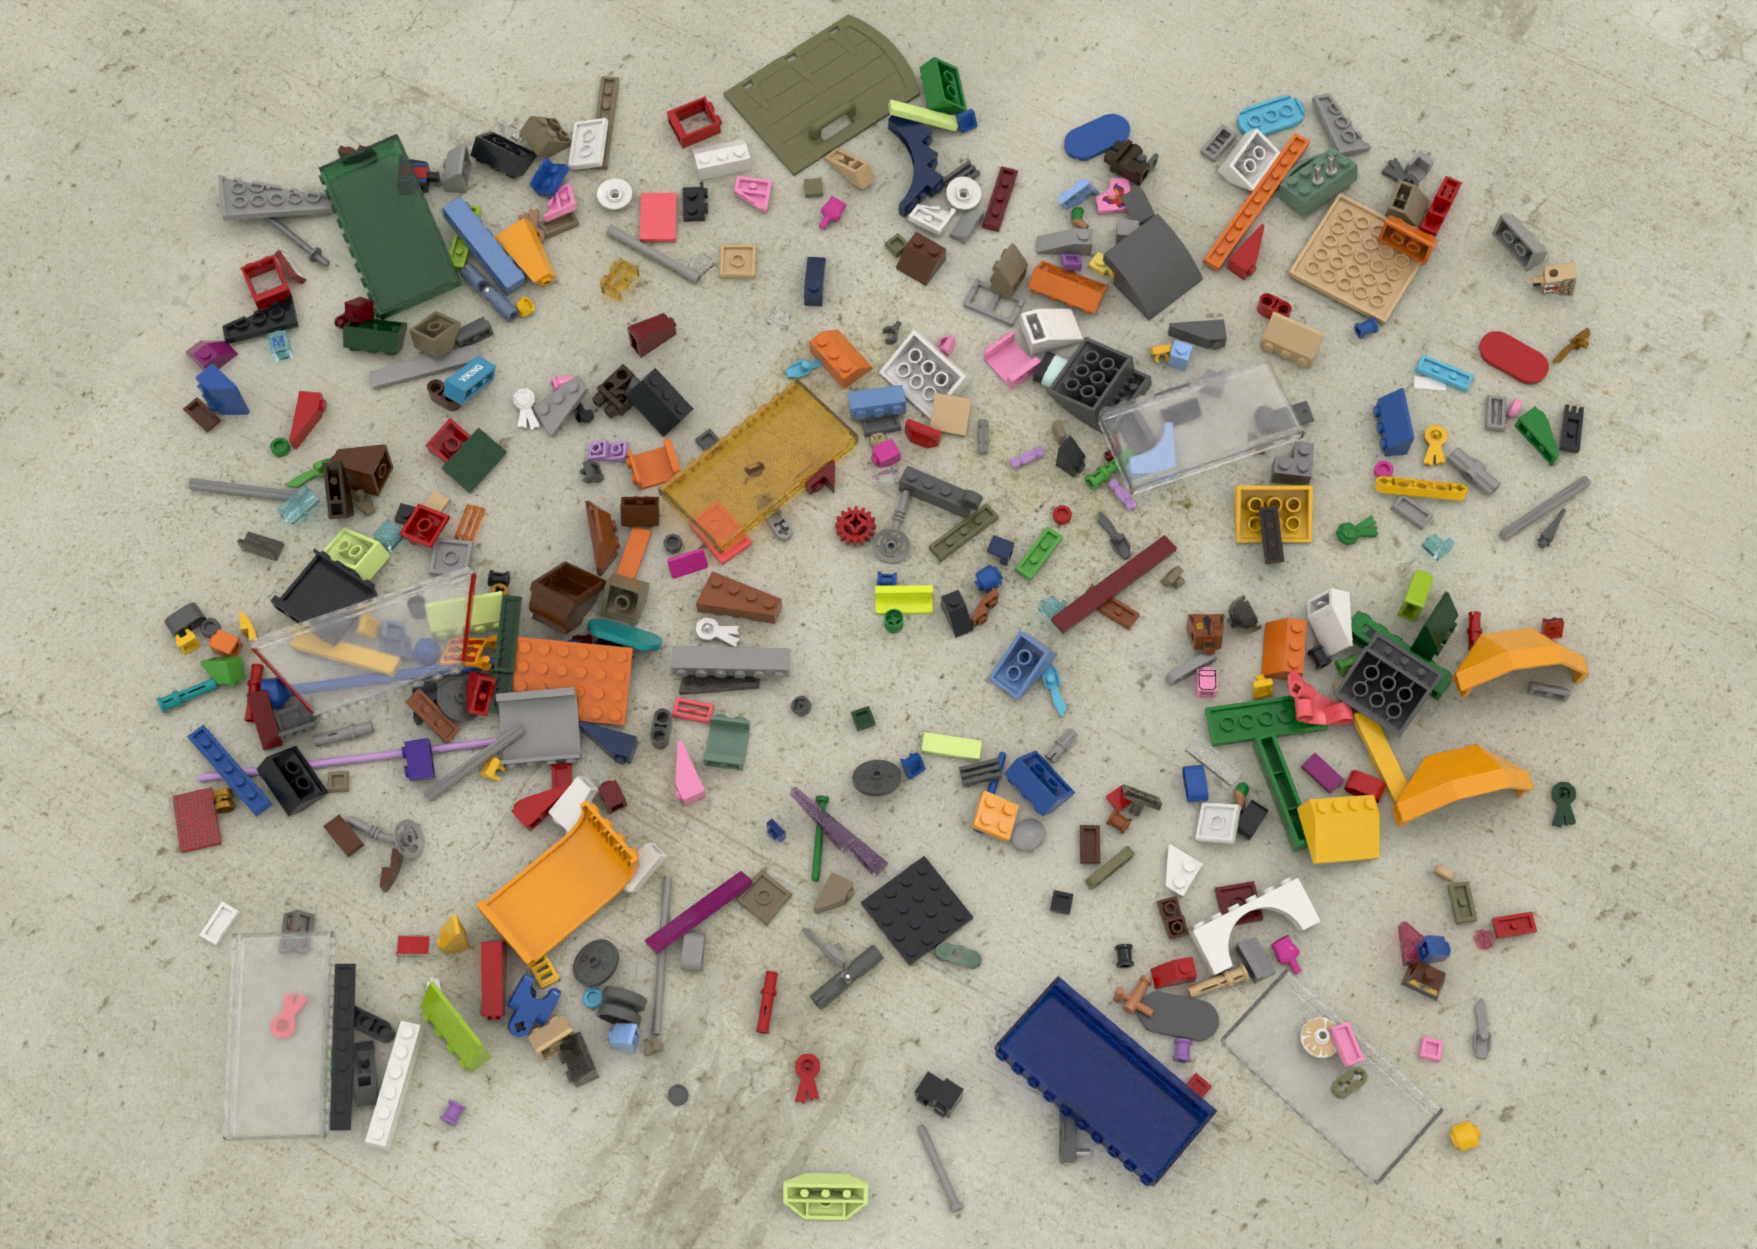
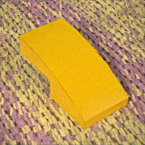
(247, 627)

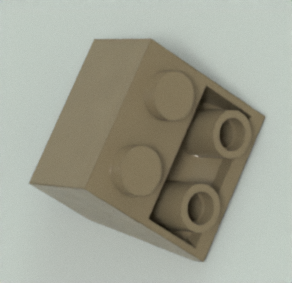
(545, 136)
(1408, 203)
(1008, 272)

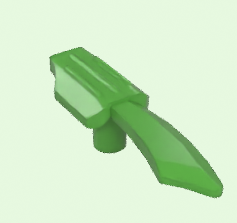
(306, 476)

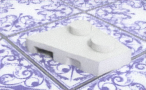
(1180, 871)

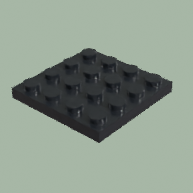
(917, 910)

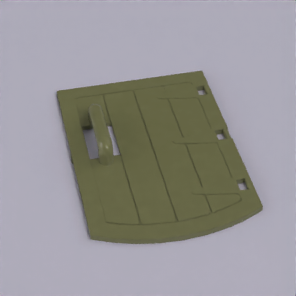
(830, 77)

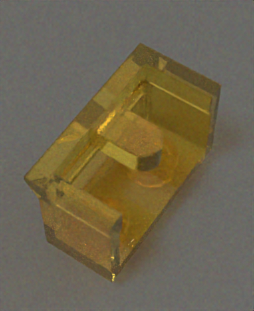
(624, 281)

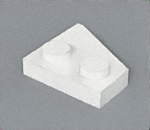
(931, 218)

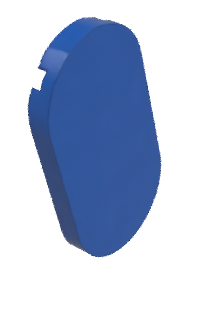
(1096, 137)

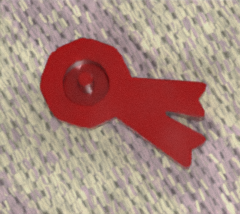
(807, 1067)

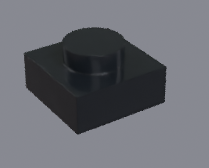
(403, 513)
(1061, 902)

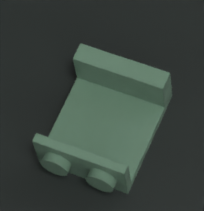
(727, 742)

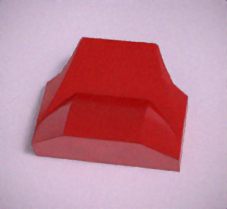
(922, 434)

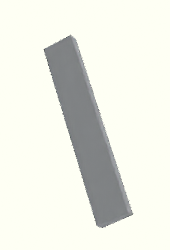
(423, 367)

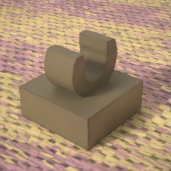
(1173, 577)

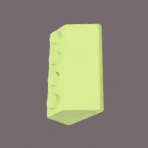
(486, 612)

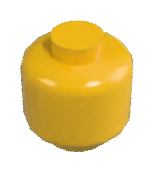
(1465, 1135)

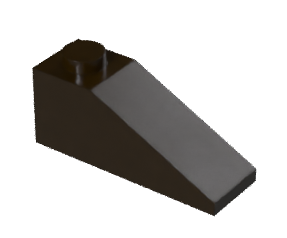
(337, 491)

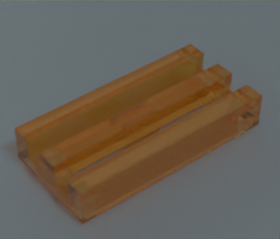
(458, 535)

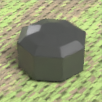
(673, 543)

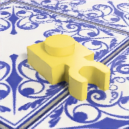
(1098, 266)

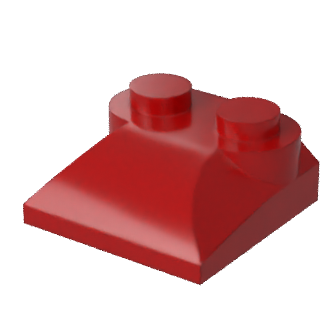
(447, 440)
(424, 526)

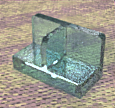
(298, 505)

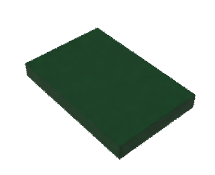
(474, 460)

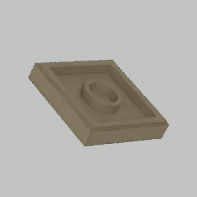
(764, 897)

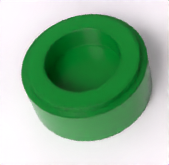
(280, 447)

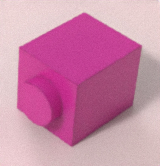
(885, 454)

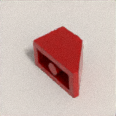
(479, 693)
(1174, 973)

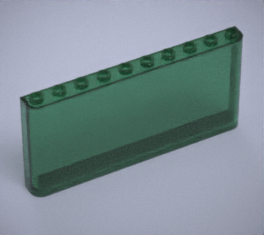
(389, 227)

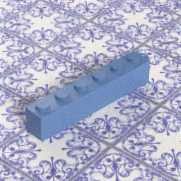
(483, 246)

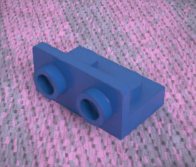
(548, 178)

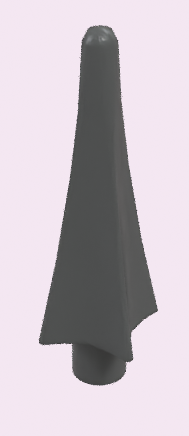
(1548, 535)

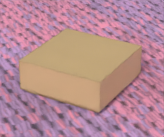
(437, 501)

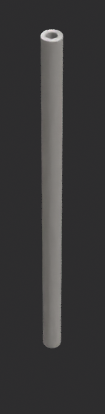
(661, 959)

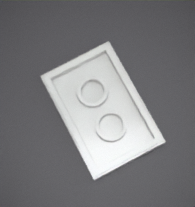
(588, 144)

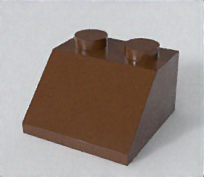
(921, 258)

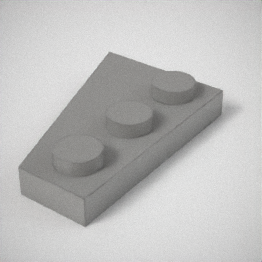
(556, 407)

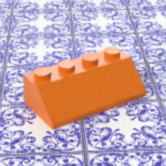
(1067, 287)

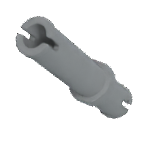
(351, 731)

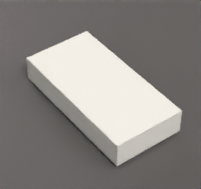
(219, 924)

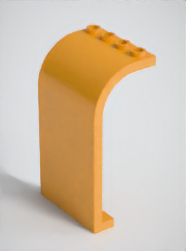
(562, 887)

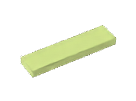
(922, 115)

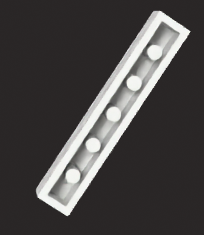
(395, 1085)

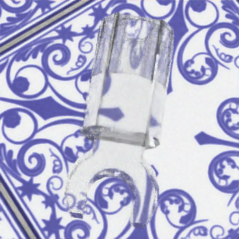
(509, 131)

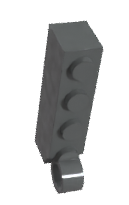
(939, 492)

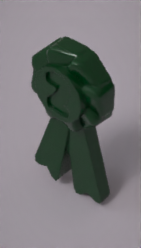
(1563, 794)

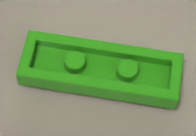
(1038, 553)

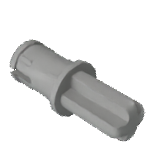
(1061, 745)

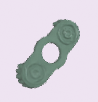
(945, 950)

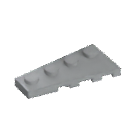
(1338, 127)

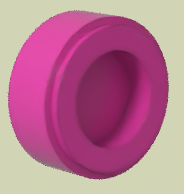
(1383, 468)

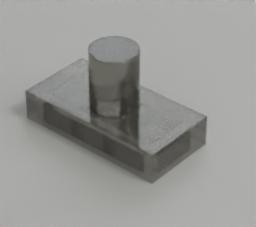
(1140, 799)

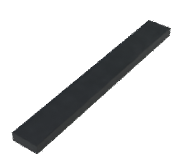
(342, 1047)

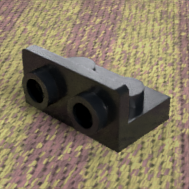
(694, 203)

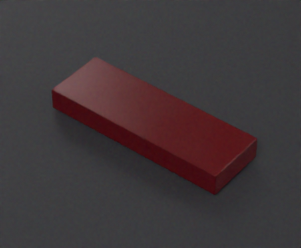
(264, 719)

